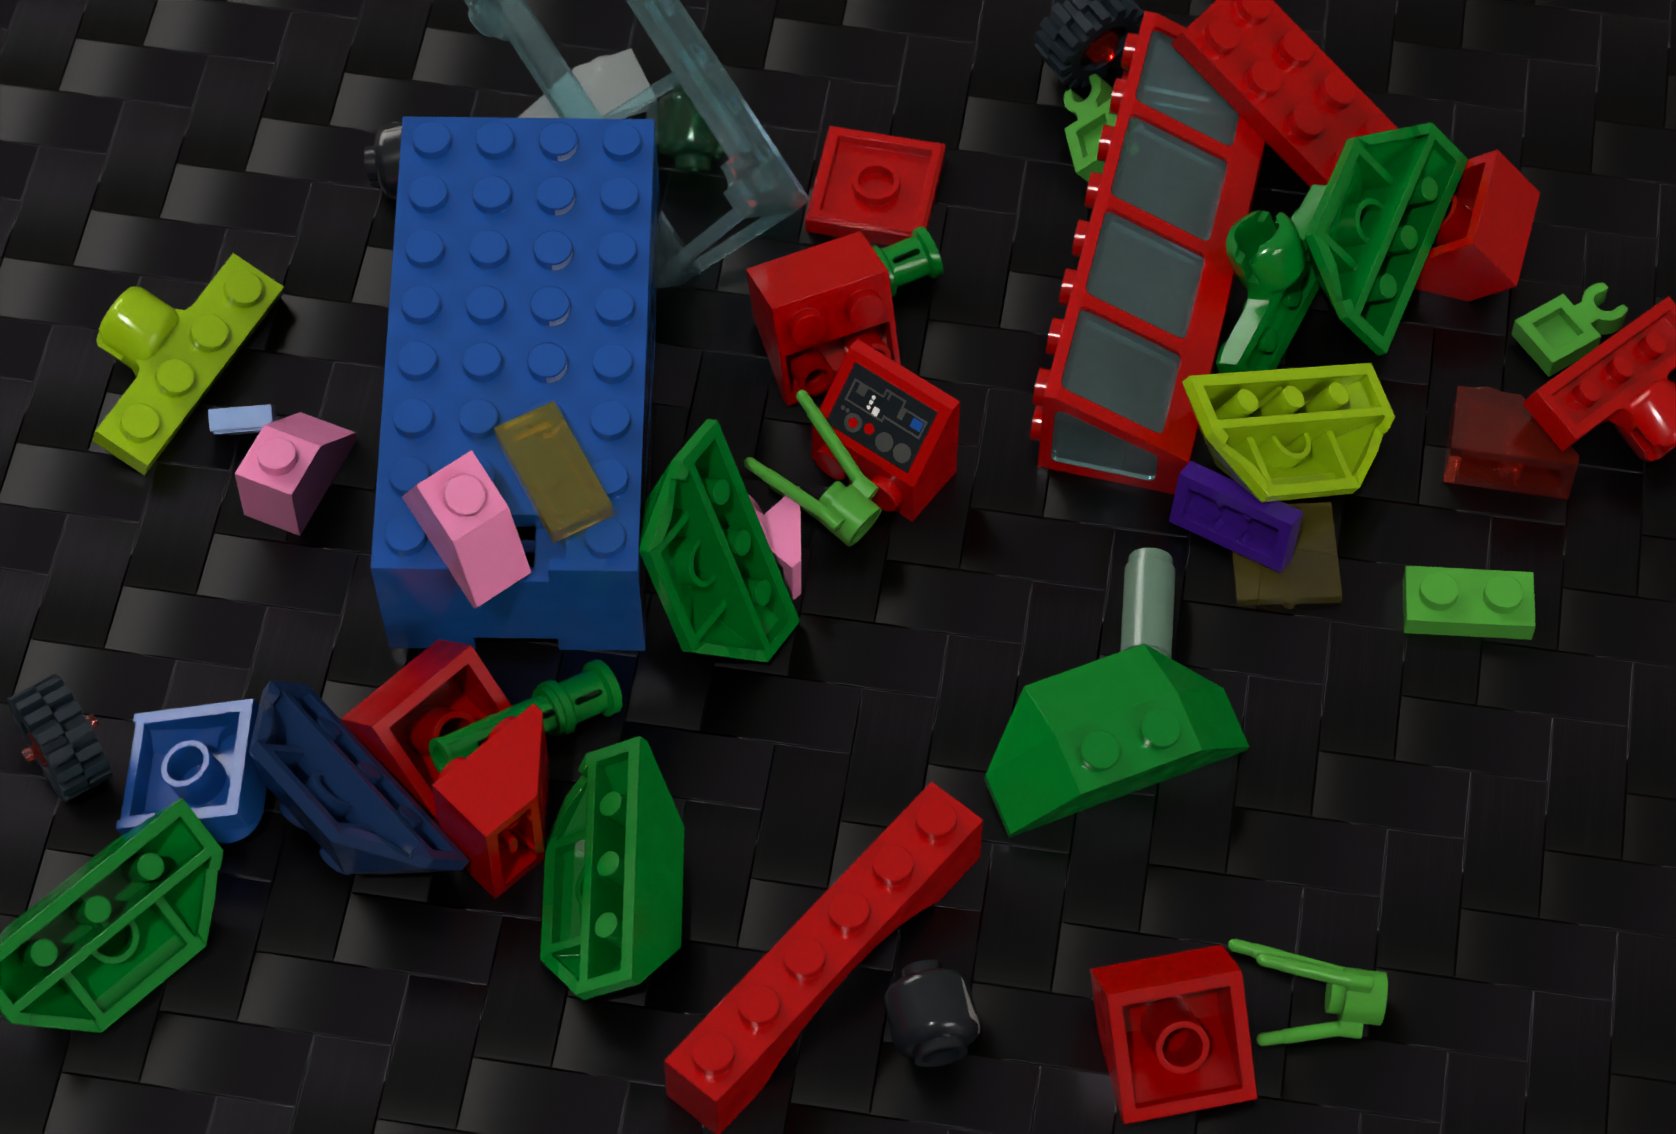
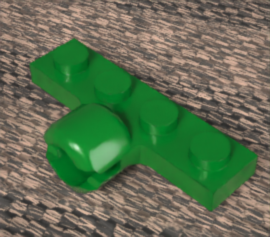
(1278, 283)

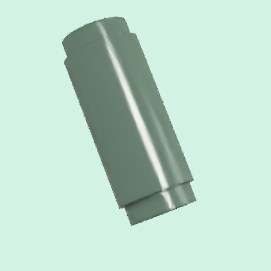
(1148, 600)

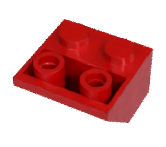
(817, 307)
(499, 802)

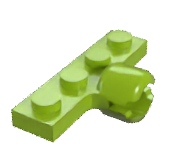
(176, 355)

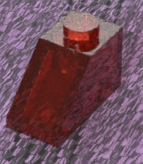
(1503, 448)

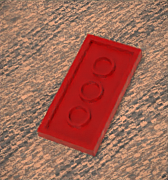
(1280, 83)

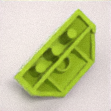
(1292, 427)

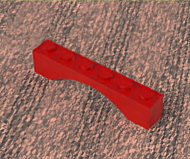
(756, 1023)

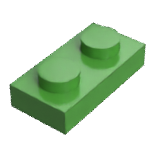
(1468, 602)

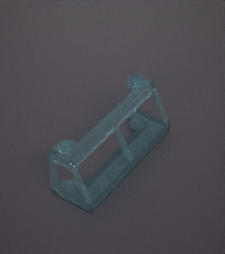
(755, 172)

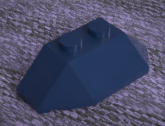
(341, 790)

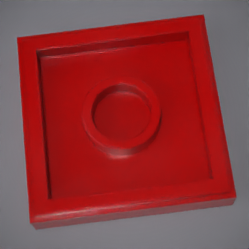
(874, 185)

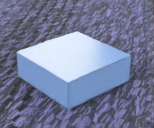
(241, 419)

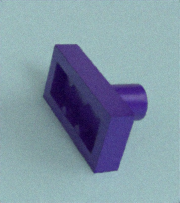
(1234, 518)

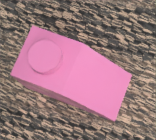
(291, 469)
(470, 528)

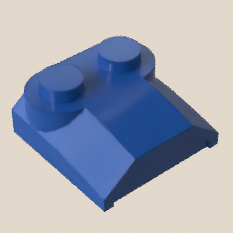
(196, 757)

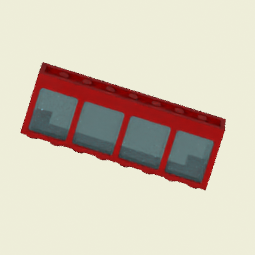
(1148, 272)

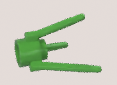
(841, 509)
(1351, 993)

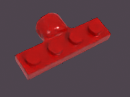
(1620, 384)

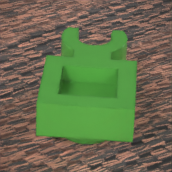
(1085, 133)
(1564, 333)

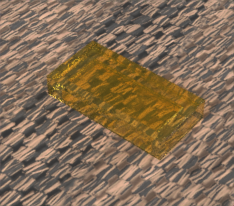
(553, 471)

